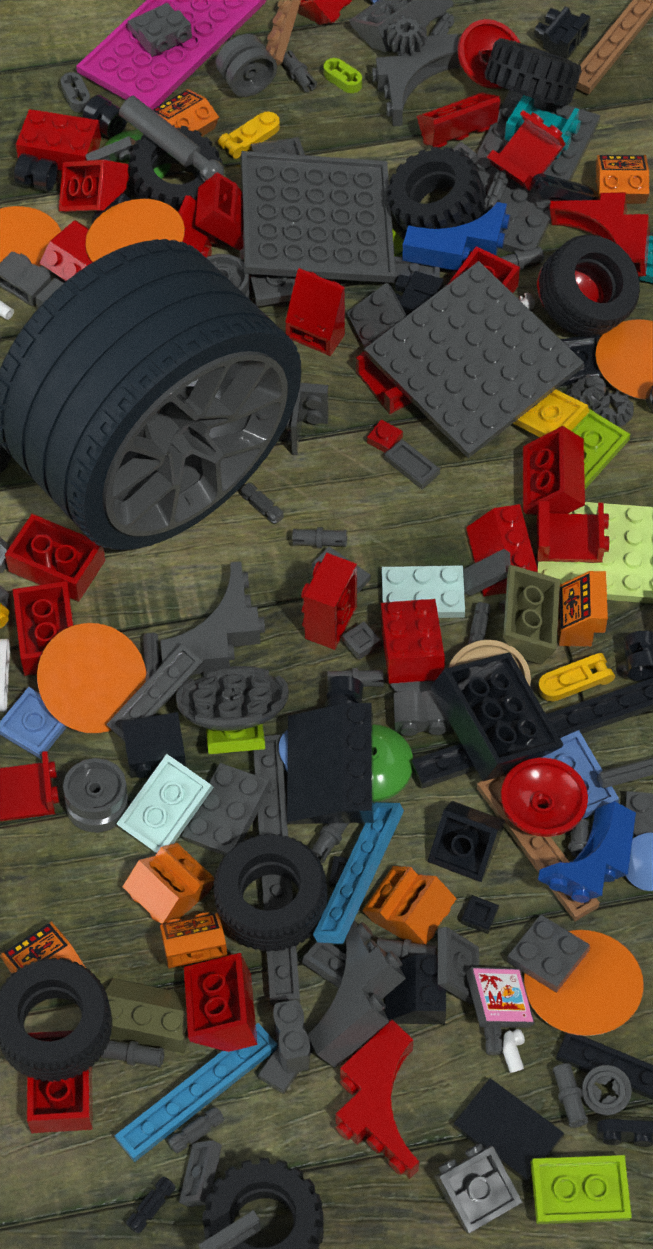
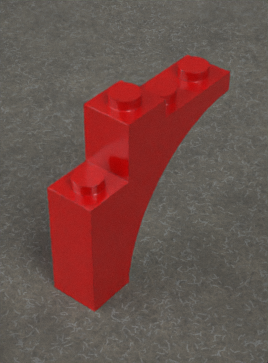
(609, 220)
(370, 1113)

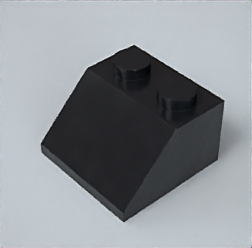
(149, 742)
(466, 840)
(418, 996)

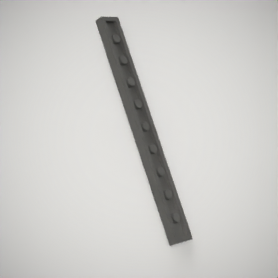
(276, 888)

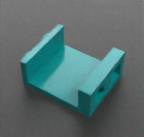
(566, 126)

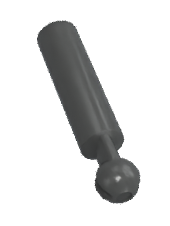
(168, 137)

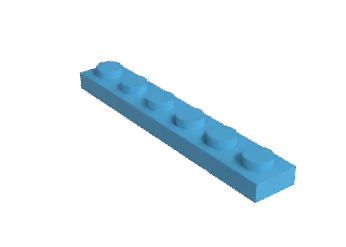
(358, 874)
(192, 1096)

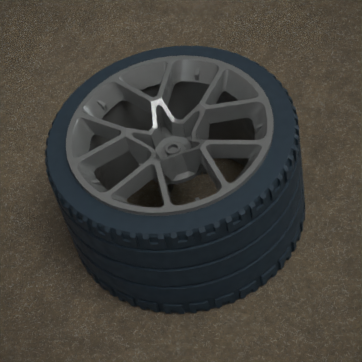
(146, 393)

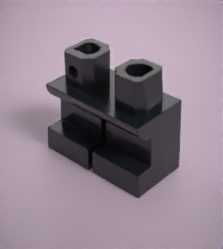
(563, 33)
(416, 290)

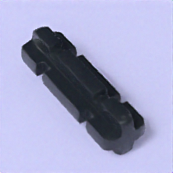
(150, 1205)

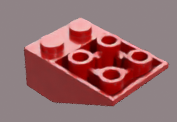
(221, 210)
(316, 312)

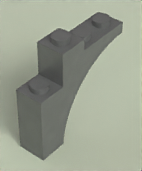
(401, 74)
(228, 626)
(358, 1004)

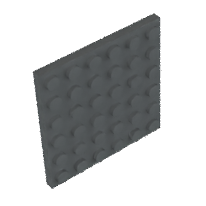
(316, 217)
(473, 359)

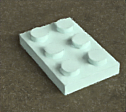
(426, 582)
(165, 804)

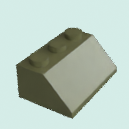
(531, 613)
(148, 1015)

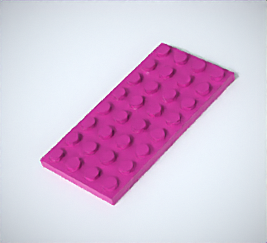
(129, 70)

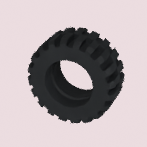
(532, 72)
(430, 172)
(146, 184)
(267, 1182)

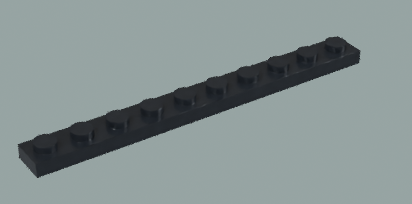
(581, 716)

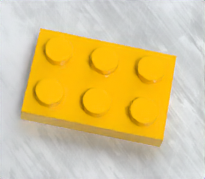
(553, 412)

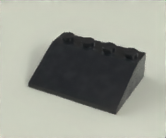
(495, 714)
(331, 765)

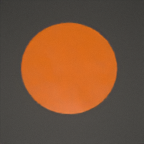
(133, 223)
(26, 232)
(627, 357)
(89, 675)
(597, 994)

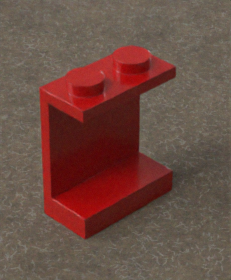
(529, 150)
(381, 387)
(571, 535)
(28, 790)

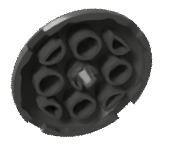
(232, 698)

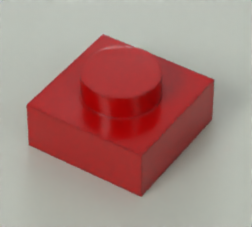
(384, 436)

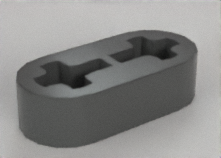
(71, 93)

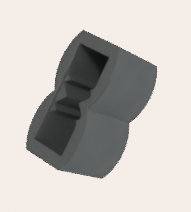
(22, 277)
(418, 713)
(292, 1037)

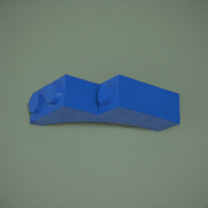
(452, 246)
(602, 858)

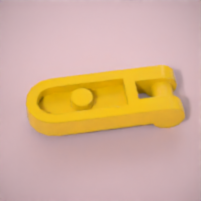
(253, 131)
(575, 678)

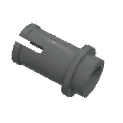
(579, 838)

